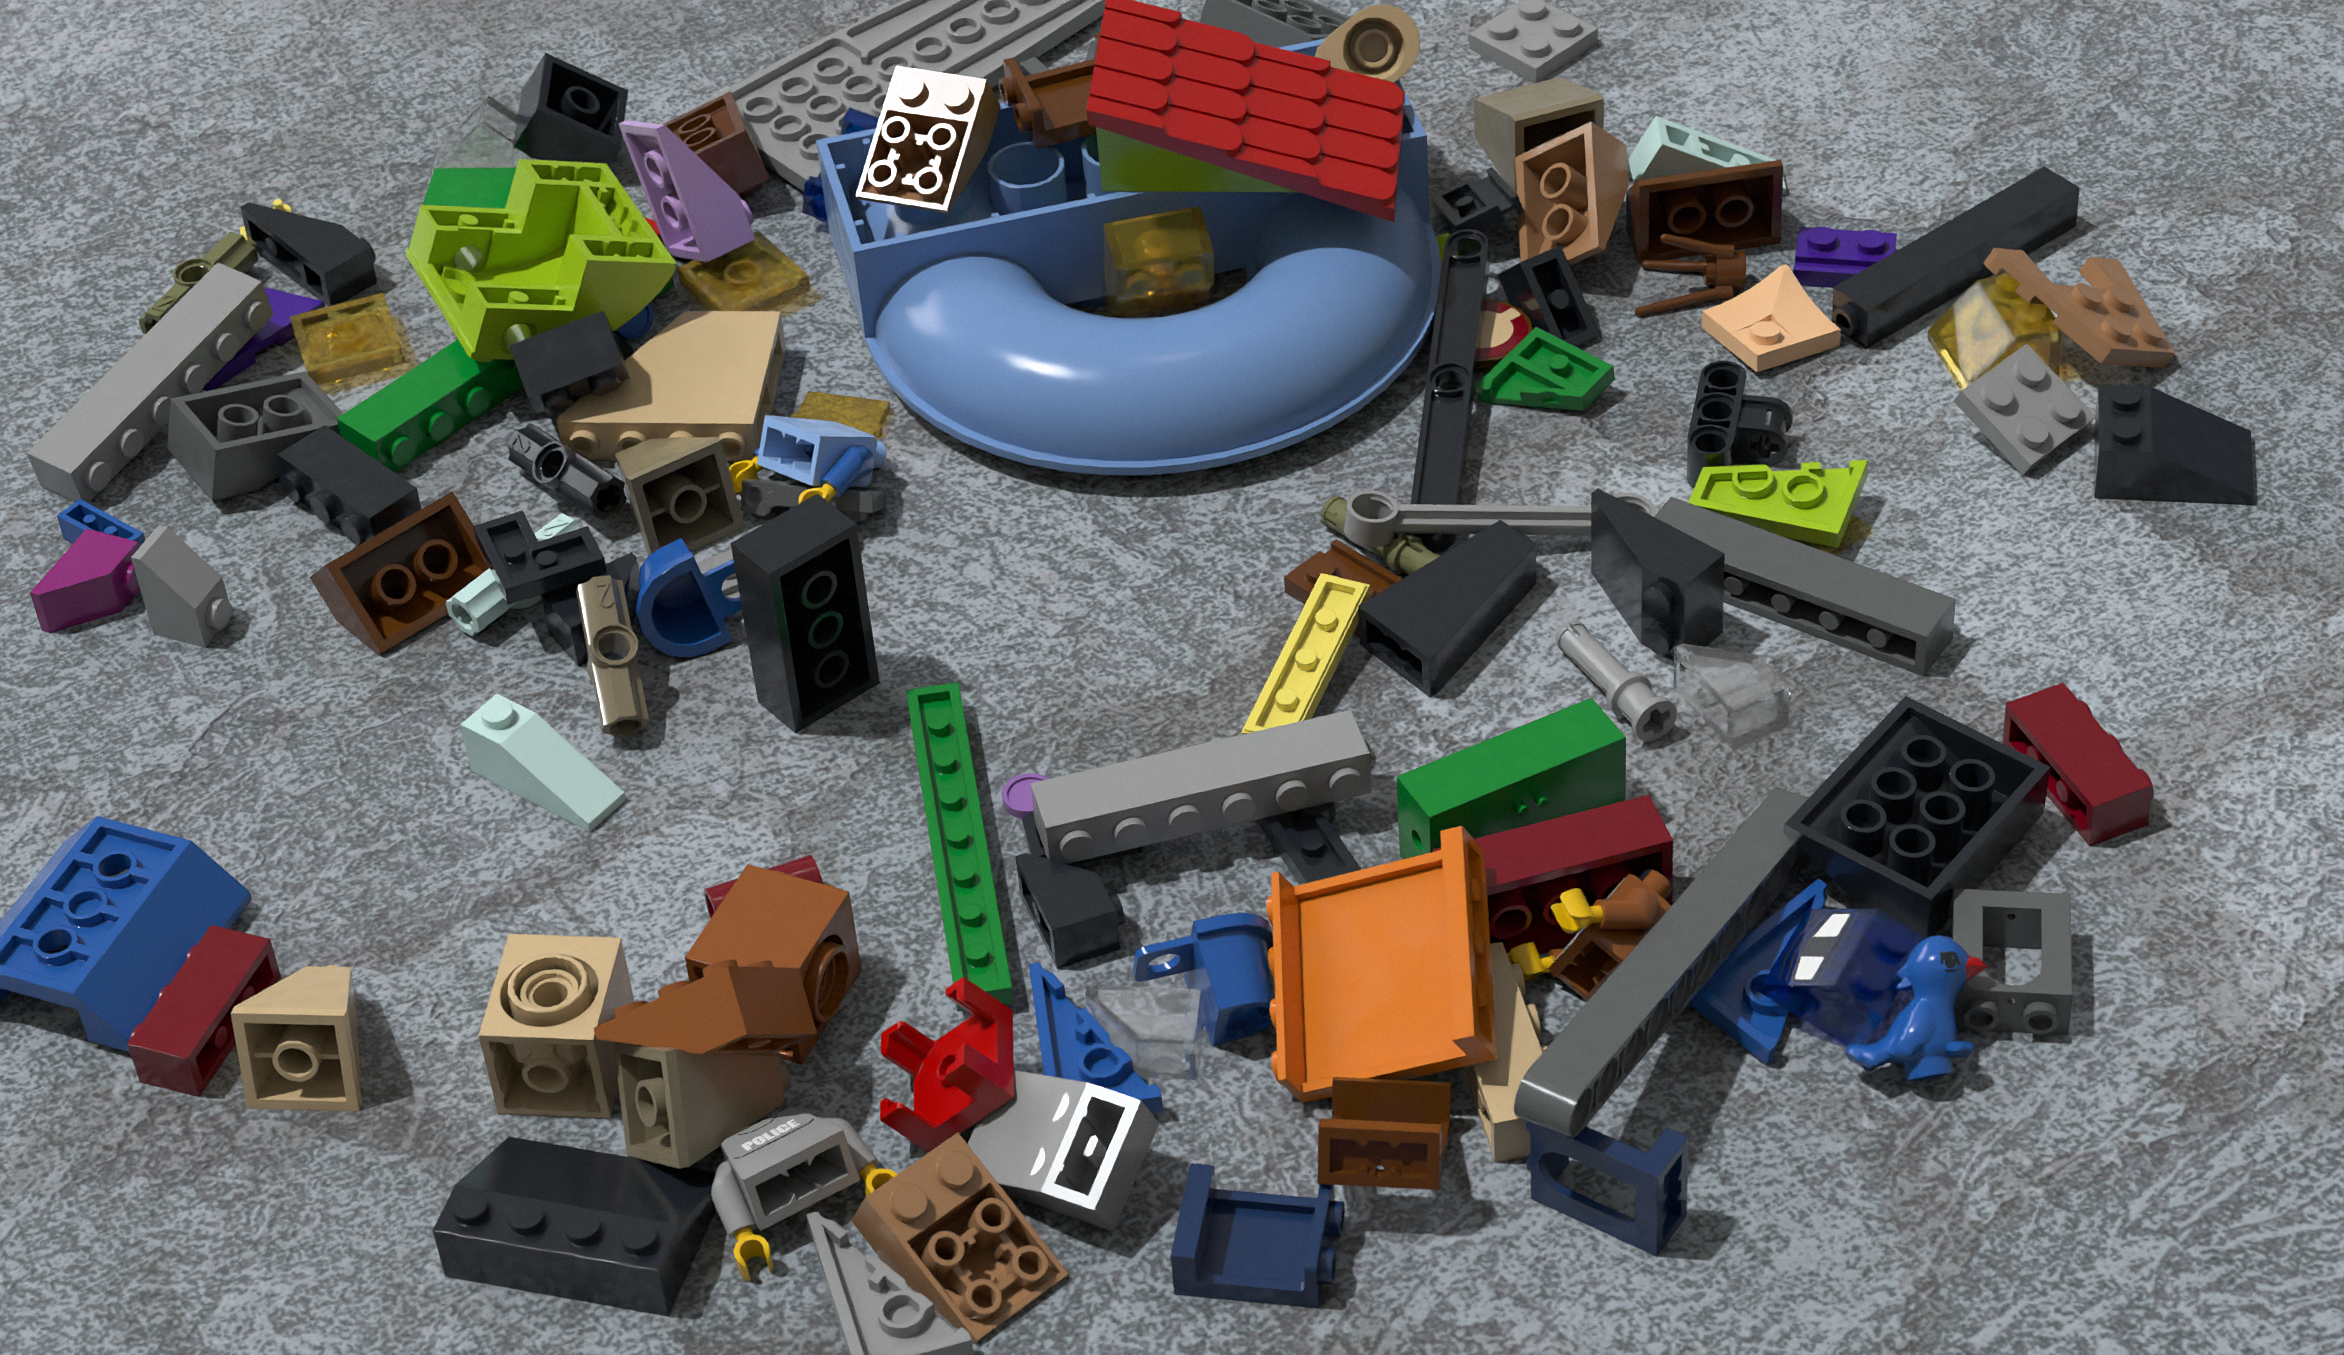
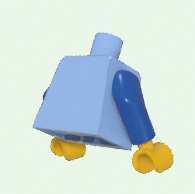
(815, 454)

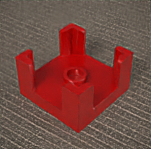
(958, 1074)

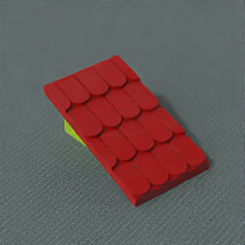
(1226, 114)

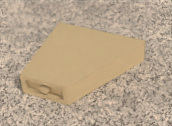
(689, 381)

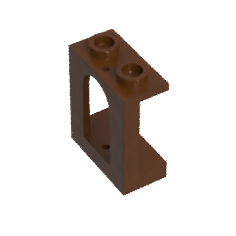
(1389, 1126)

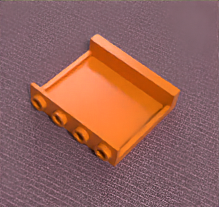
(1383, 970)

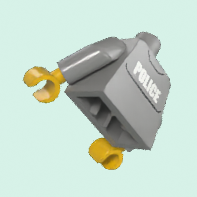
(784, 1168)

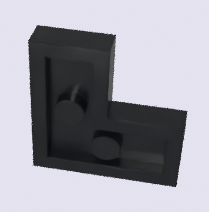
(533, 567)

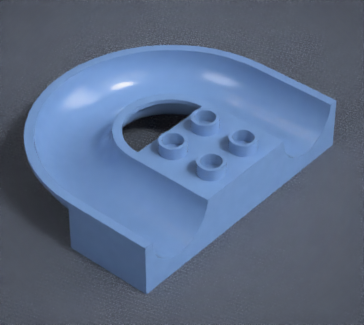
(980, 338)

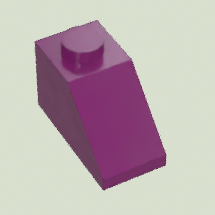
(87, 582)

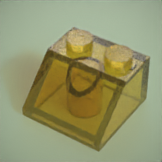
(1990, 326)

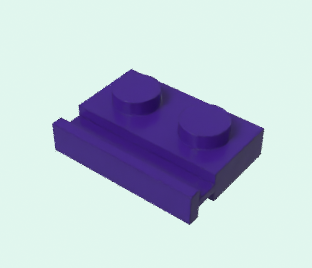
(1834, 255)

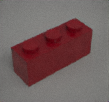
(2089, 771)
(191, 1022)

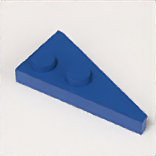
(1732, 994)
(1079, 1047)

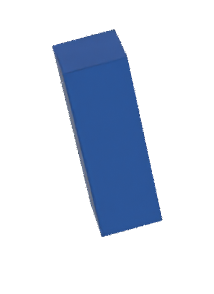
(85, 516)

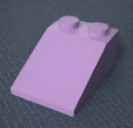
(689, 201)

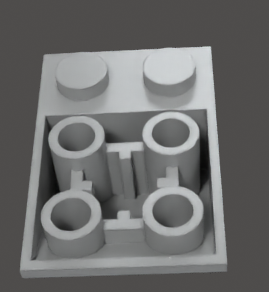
(1066, 1146)

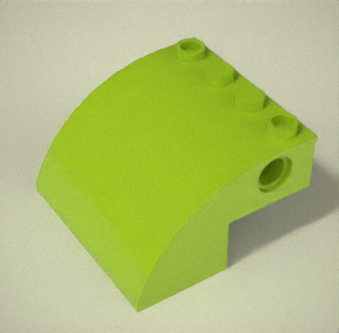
(547, 259)

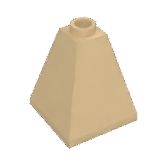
(301, 1043)

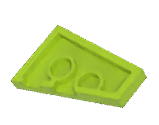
(1792, 503)

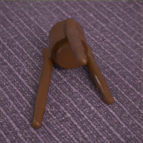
(1723, 270)

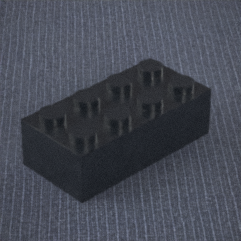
(806, 612)

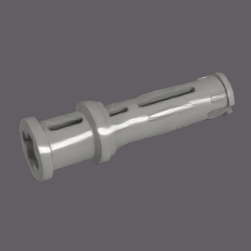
(1626, 692)

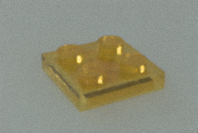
(746, 278)
(347, 339)

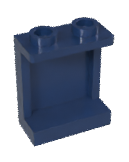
(1254, 1243)

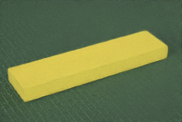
(1310, 654)

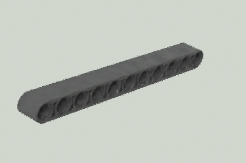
(1663, 972)

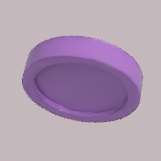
(1018, 796)

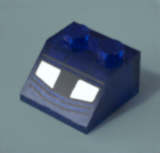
(1841, 970)

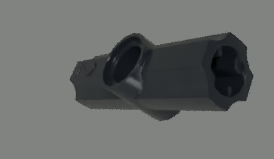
(566, 471)

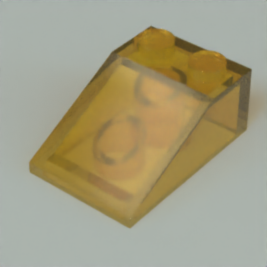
(1157, 262)

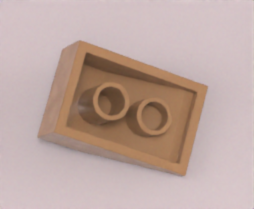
(1571, 193)

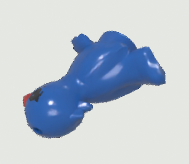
(1926, 1028)

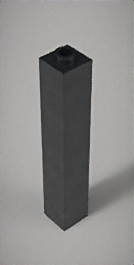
(1953, 256)

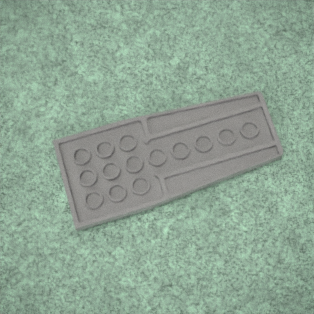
(814, 87)

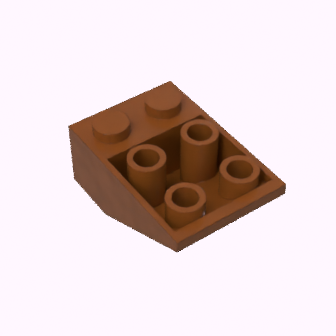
(722, 1013)

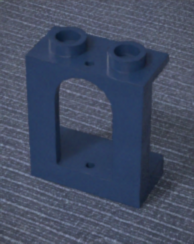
(1657, 1175)

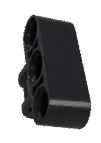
(1732, 425)

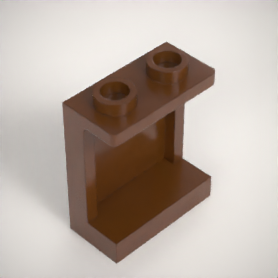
(1050, 102)

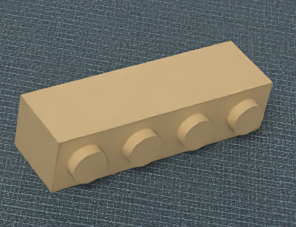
(1497, 1081)

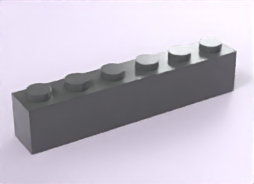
(1822, 591)

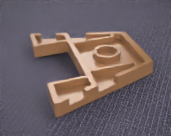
(2103, 320)

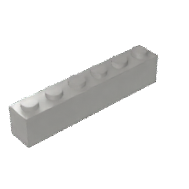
(134, 396)
(1201, 788)

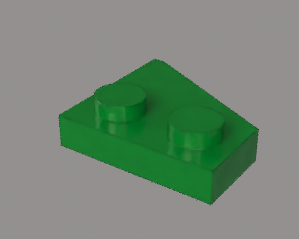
(1546, 374)

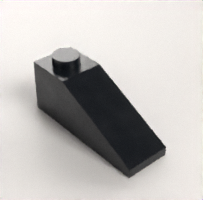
(312, 252)

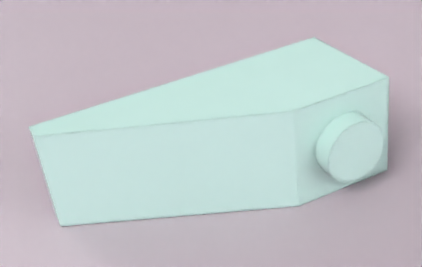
(1677, 150)
(537, 763)

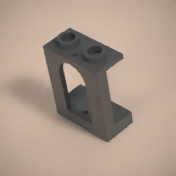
(2015, 921)

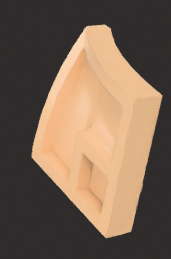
(1772, 323)

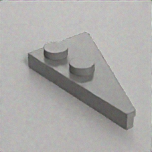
(875, 1304)

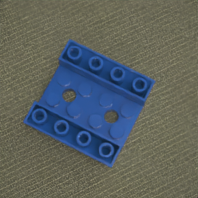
(121, 930)

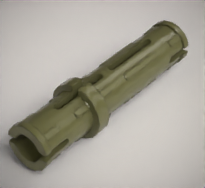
(1402, 554)

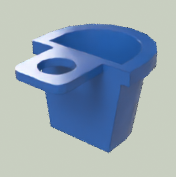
(681, 606)
(1228, 964)

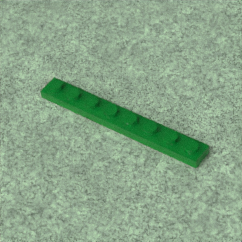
(958, 840)

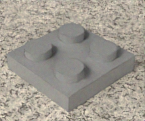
(1533, 39)
(2024, 409)

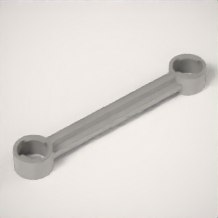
(1463, 519)

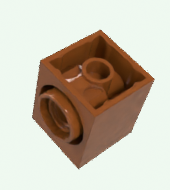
(792, 926)

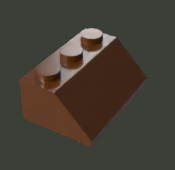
(1711, 206)
(403, 575)

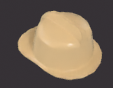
(1374, 43)

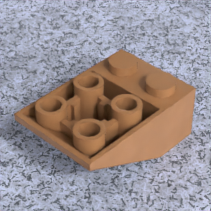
(928, 139)
(958, 1239)

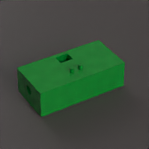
(1515, 779)

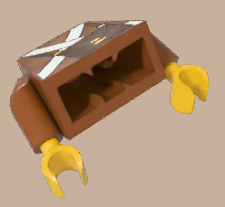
(1603, 935)

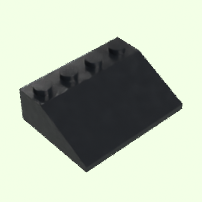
(1919, 814)
(576, 1225)

